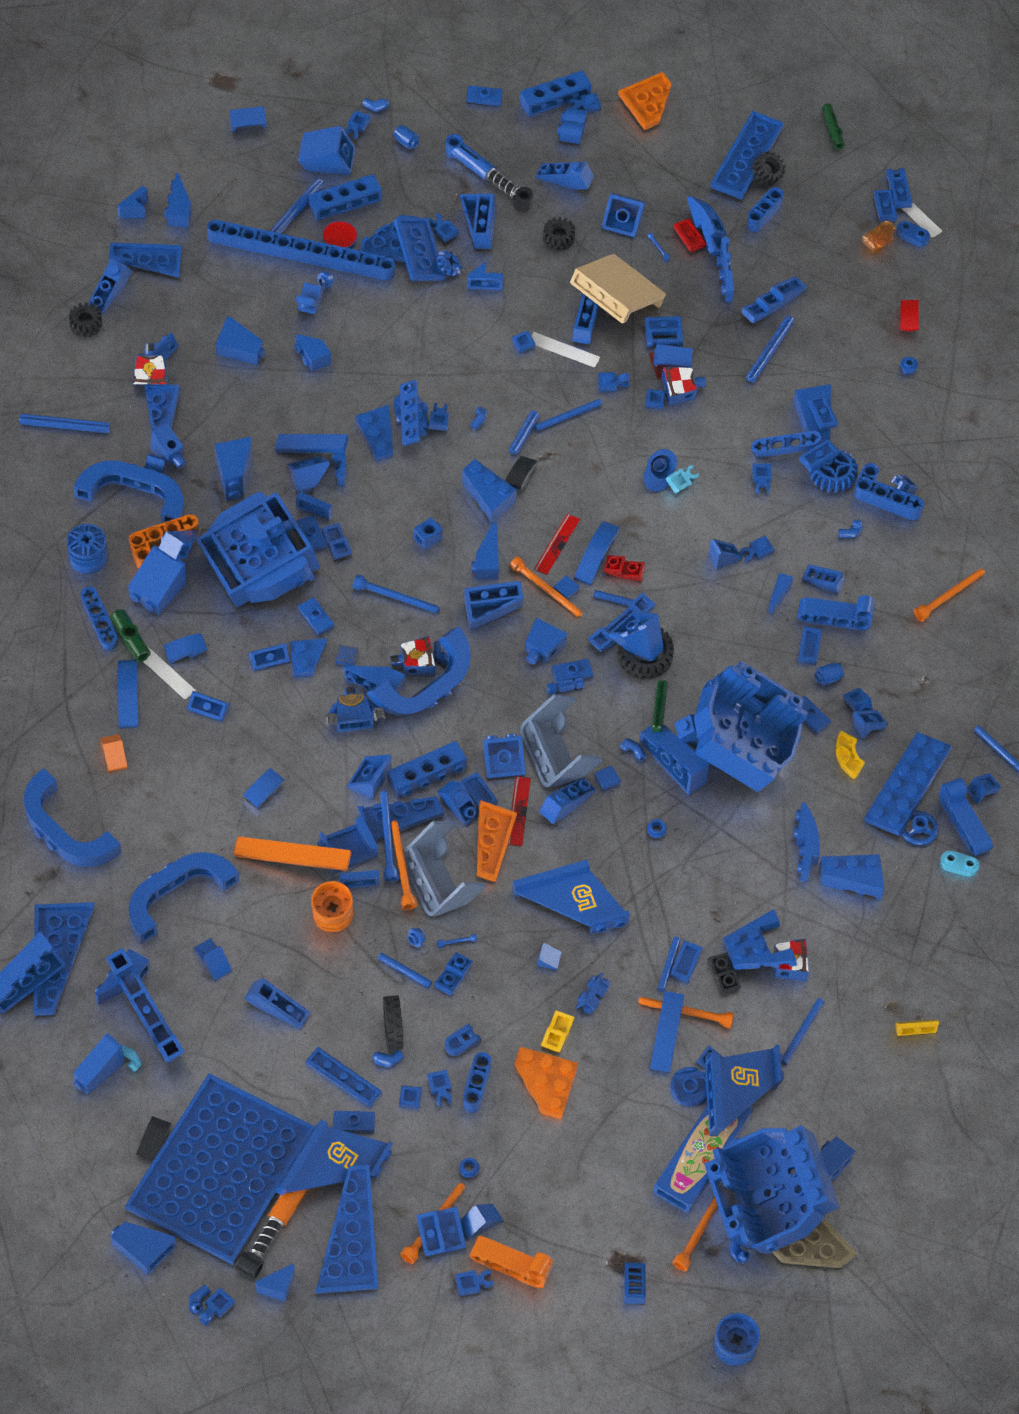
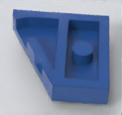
(306, 655)

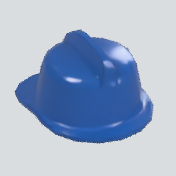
(658, 468)

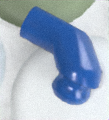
(479, 419)
(853, 531)
(439, 655)
(387, 1060)
(737, 1253)
(195, 1299)

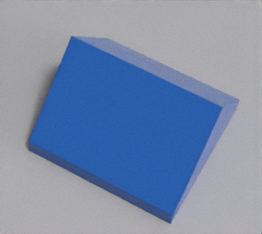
(370, 775)

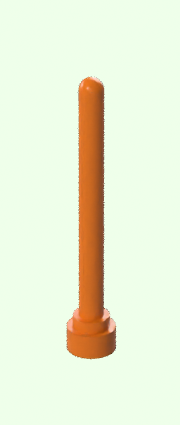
(518, 565)
(923, 611)
(408, 900)
(725, 1019)
(411, 1252)
(682, 1260)

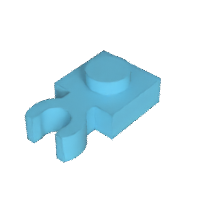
(681, 479)

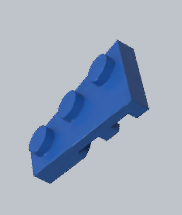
(725, 275)
(162, 403)
(376, 430)

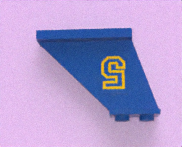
(576, 894)
(738, 1083)
(328, 1155)

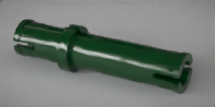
(835, 131)

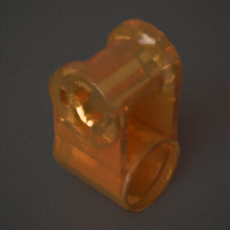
(879, 237)

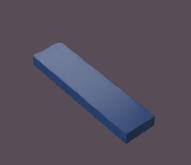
(311, 443)
(343, 1077)

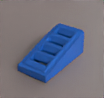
(833, 575)
(781, 588)
(635, 1298)

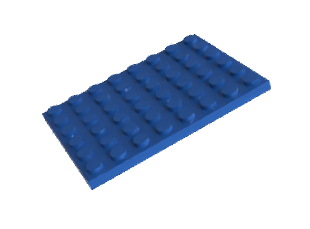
(219, 1168)

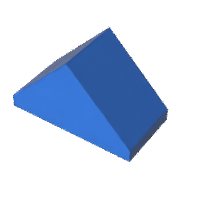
(723, 553)
(479, 1220)
(277, 1284)

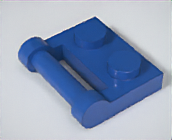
(663, 326)

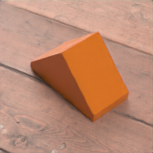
(113, 752)

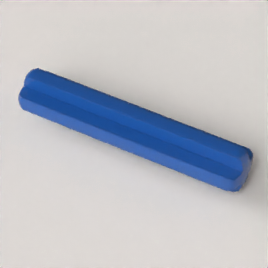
(524, 432)

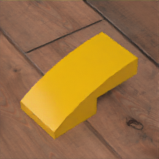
(557, 1031)

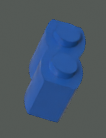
(572, 125)

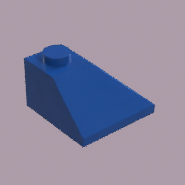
(307, 472)

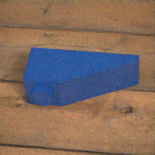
(486, 558)
(276, 1003)

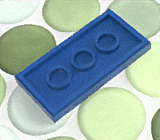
(419, 249)

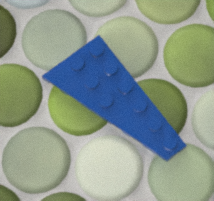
(64, 929)
(351, 1247)

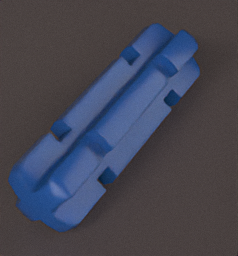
(565, 685)

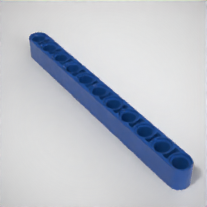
(301, 250)

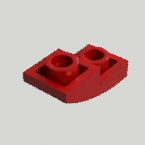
(909, 315)
(619, 567)

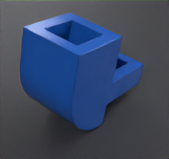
(310, 298)
(259, 534)

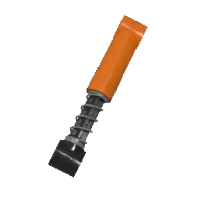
(251, 1262)

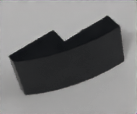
(520, 472)
(724, 973)
(153, 1138)

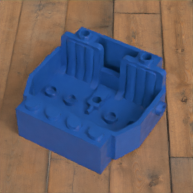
(267, 570)
(748, 725)
(762, 1164)

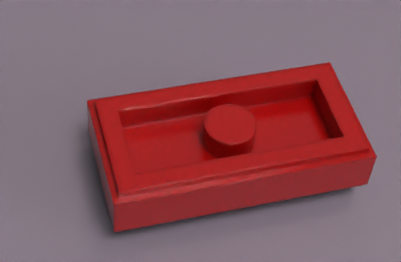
(689, 235)

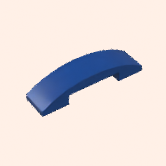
(596, 552)
(601, 639)
(127, 694)

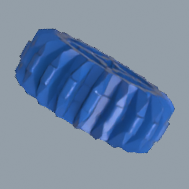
(842, 465)

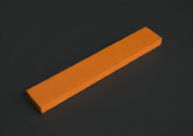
(292, 853)

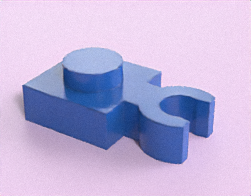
(587, 102)
(357, 122)
(443, 229)
(439, 418)
(762, 476)
(905, 483)
(758, 548)
(440, 1084)
(470, 1282)

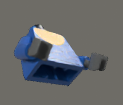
(353, 712)

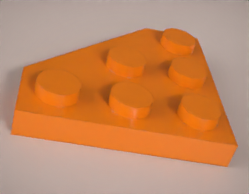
(647, 99)
(546, 1079)

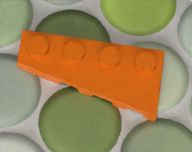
(493, 836)

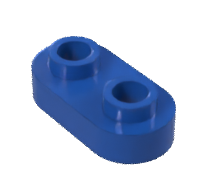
(912, 232)

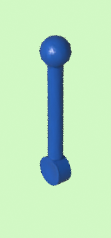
(666, 257)
(440, 943)

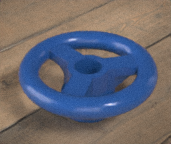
(921, 818)

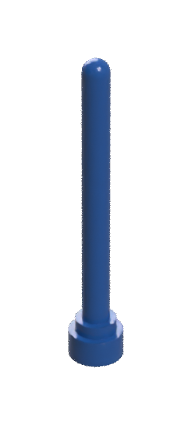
(362, 583)
(391, 873)

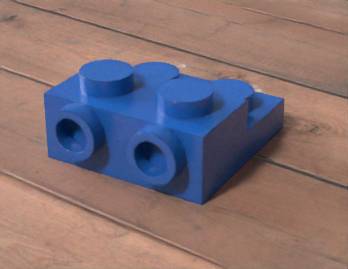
(504, 756)

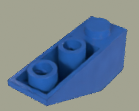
(568, 174)
(179, 207)
(110, 285)
(178, 543)
(371, 676)
(566, 800)
(111, 986)

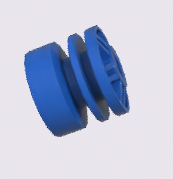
(87, 548)
(738, 1328)

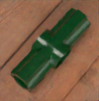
(134, 643)

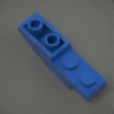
(707, 220)
(807, 839)

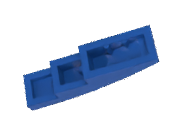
(774, 299)
(667, 1031)

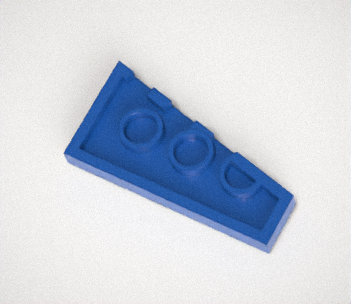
(151, 257)
(406, 814)

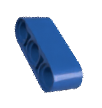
(765, 209)
(480, 1074)

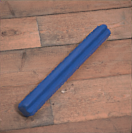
(297, 207)
(770, 349)
(64, 423)

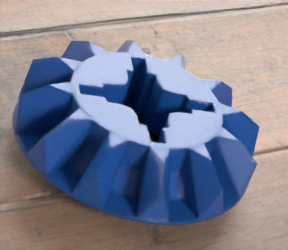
(443, 263)

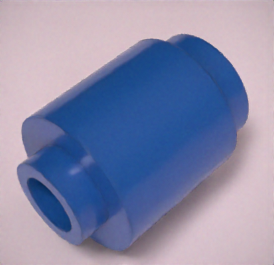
(406, 137)
(829, 673)

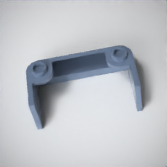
(547, 748)
(430, 875)

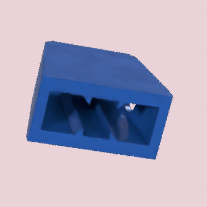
(167, 446)
(544, 642)

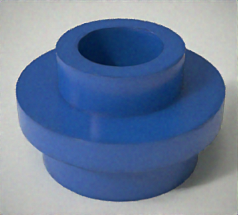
(325, 280)
(908, 369)
(656, 823)
(416, 937)
(469, 1162)

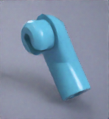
(131, 1054)

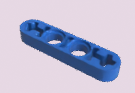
(786, 447)
(99, 618)

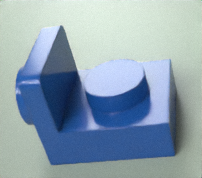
(858, 700)
(982, 786)

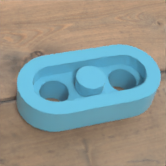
(959, 863)

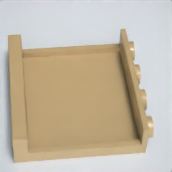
(616, 287)

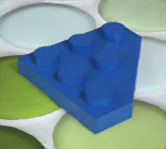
(385, 242)

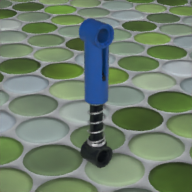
(458, 149)

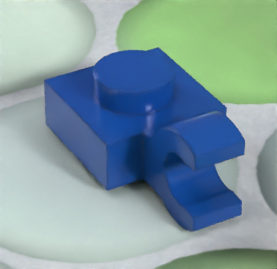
(609, 381)
(217, 1305)

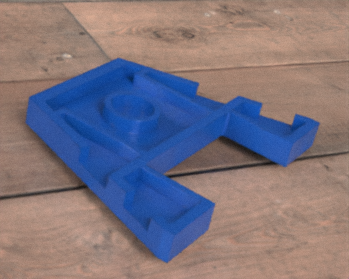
(748, 946)

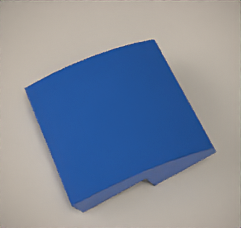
(441, 1231)

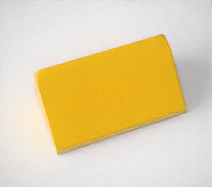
(916, 1027)

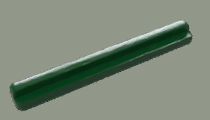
(659, 707)

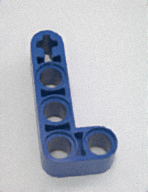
(906, 505)
(836, 613)
(954, 801)

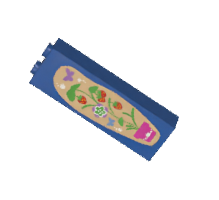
(686, 1173)

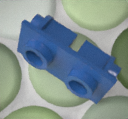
(166, 345)
(596, 987)

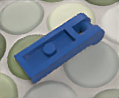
(899, 187)

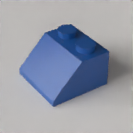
(623, 214)

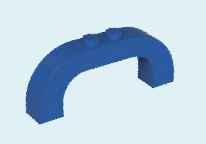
(135, 477)
(458, 663)
(78, 853)
(169, 878)
(144, 1006)

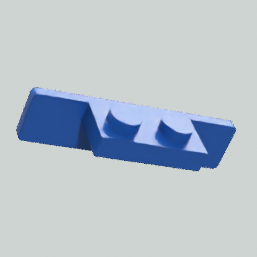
(413, 414)

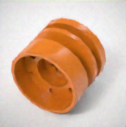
(328, 897)

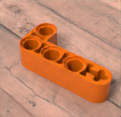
(145, 536)
(512, 1262)

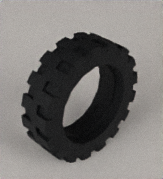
(393, 1022)

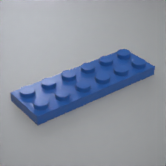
(736, 170)
(908, 783)

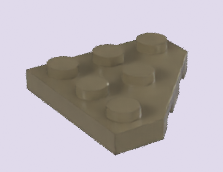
(820, 1248)

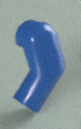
(376, 106)
(635, 747)

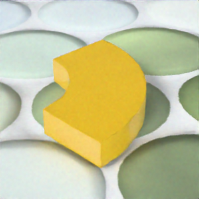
(847, 754)

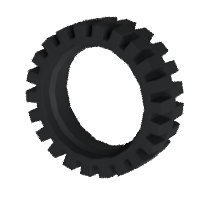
(648, 669)

